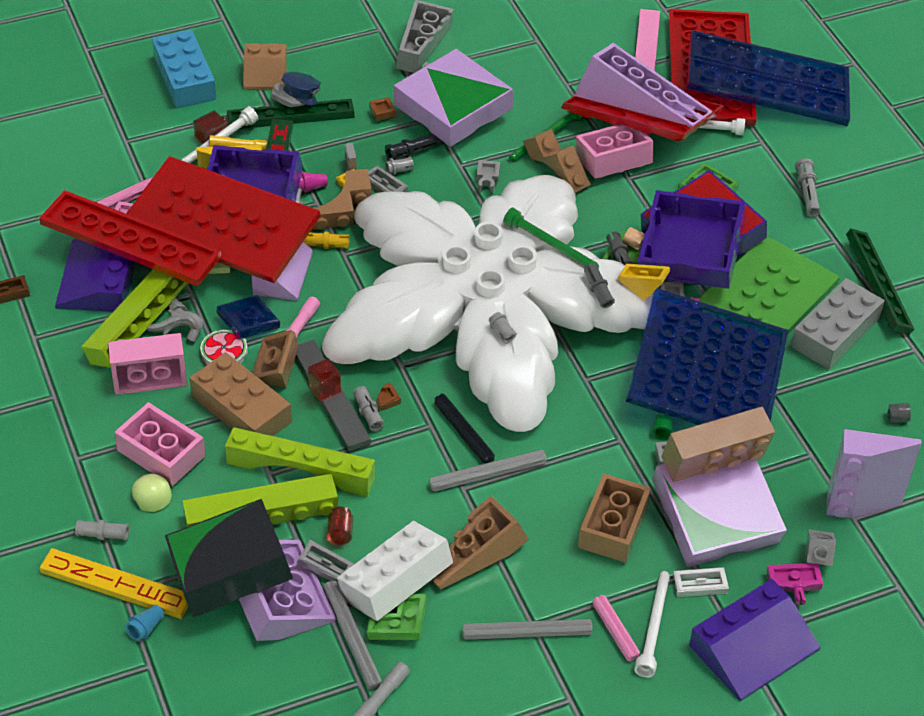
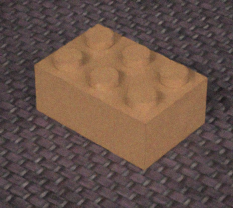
(614, 517)

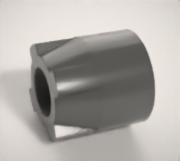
(899, 413)

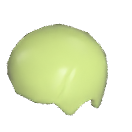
(151, 492)

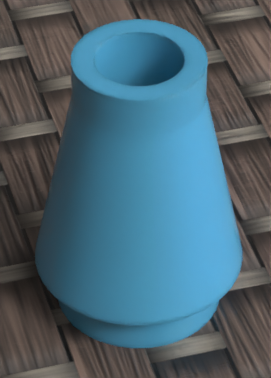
(142, 624)

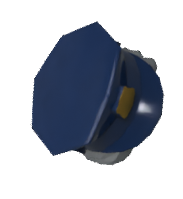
(297, 90)

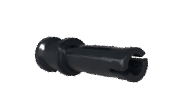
(409, 147)

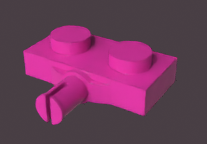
(796, 578)

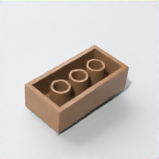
(240, 397)
(718, 444)

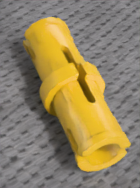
(327, 240)

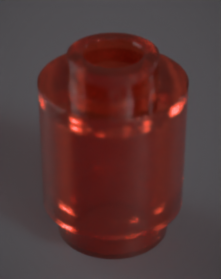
(340, 526)

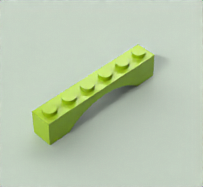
(254, 450)

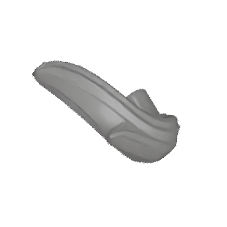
(177, 319)

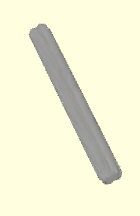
(487, 470)
(527, 629)
(352, 635)

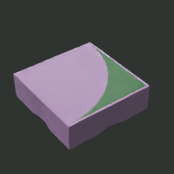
(720, 512)

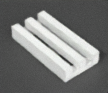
(701, 585)

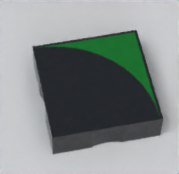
(228, 557)

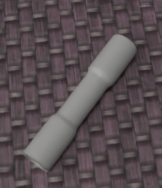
(389, 684)

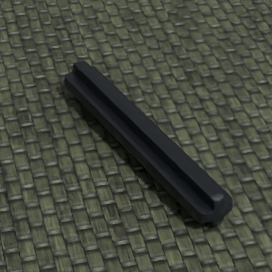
(464, 429)

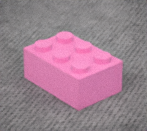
(613, 150)
(147, 363)
(160, 443)

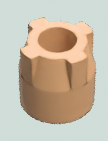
(633, 238)

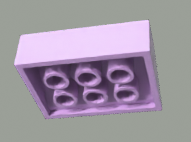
(870, 473)
(290, 605)

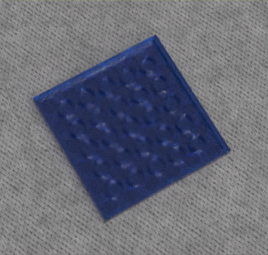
(705, 361)

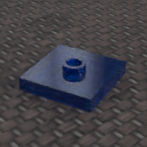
(248, 317)

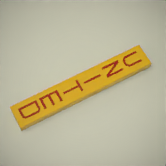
(114, 582)

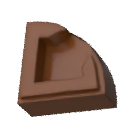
(387, 397)

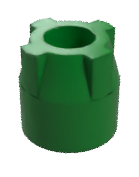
(662, 427)

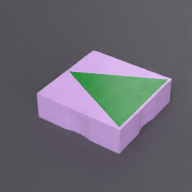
(453, 97)

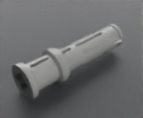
(812, 204)

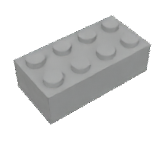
(837, 323)

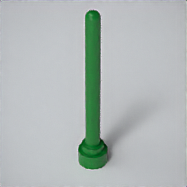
(555, 127)
(514, 219)

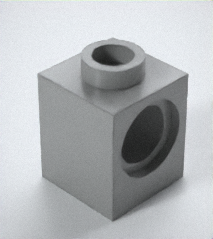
(820, 547)

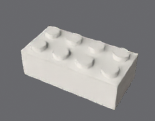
(395, 570)

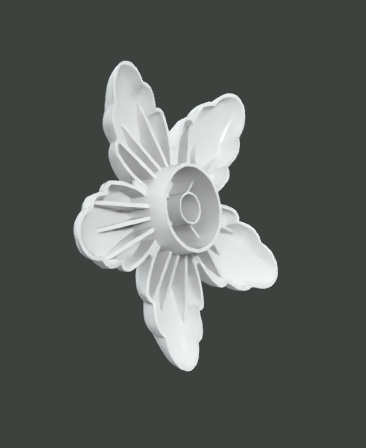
(463, 274)

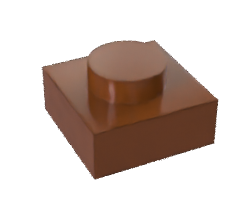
(382, 109)

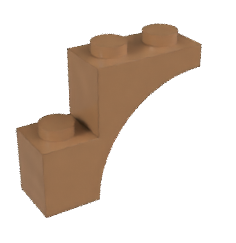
(563, 161)
(340, 210)

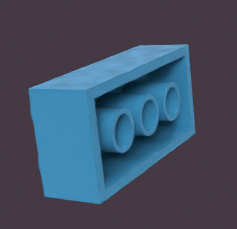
(184, 68)

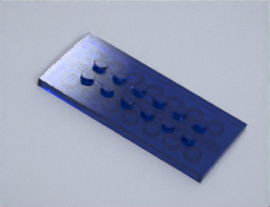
(769, 78)

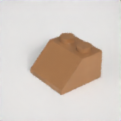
(264, 65)

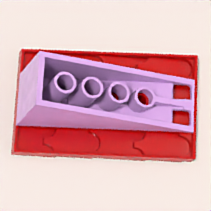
(632, 94)

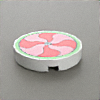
(221, 342)

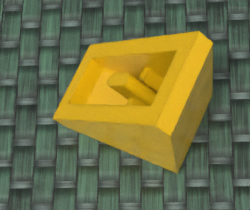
(643, 278)

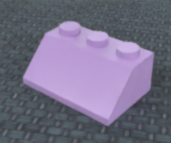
(291, 279)

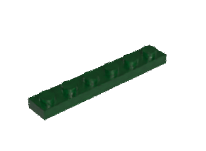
(879, 281)

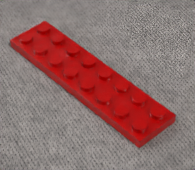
(130, 237)

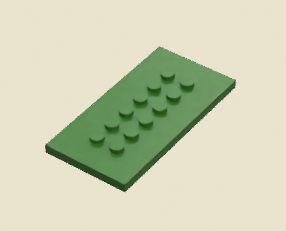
(773, 286)

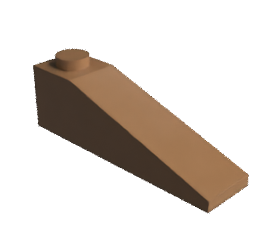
(483, 541)

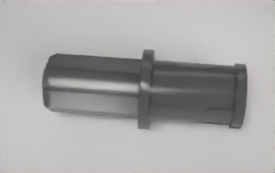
(599, 286)

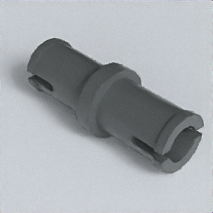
(618, 250)

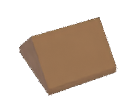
(276, 358)

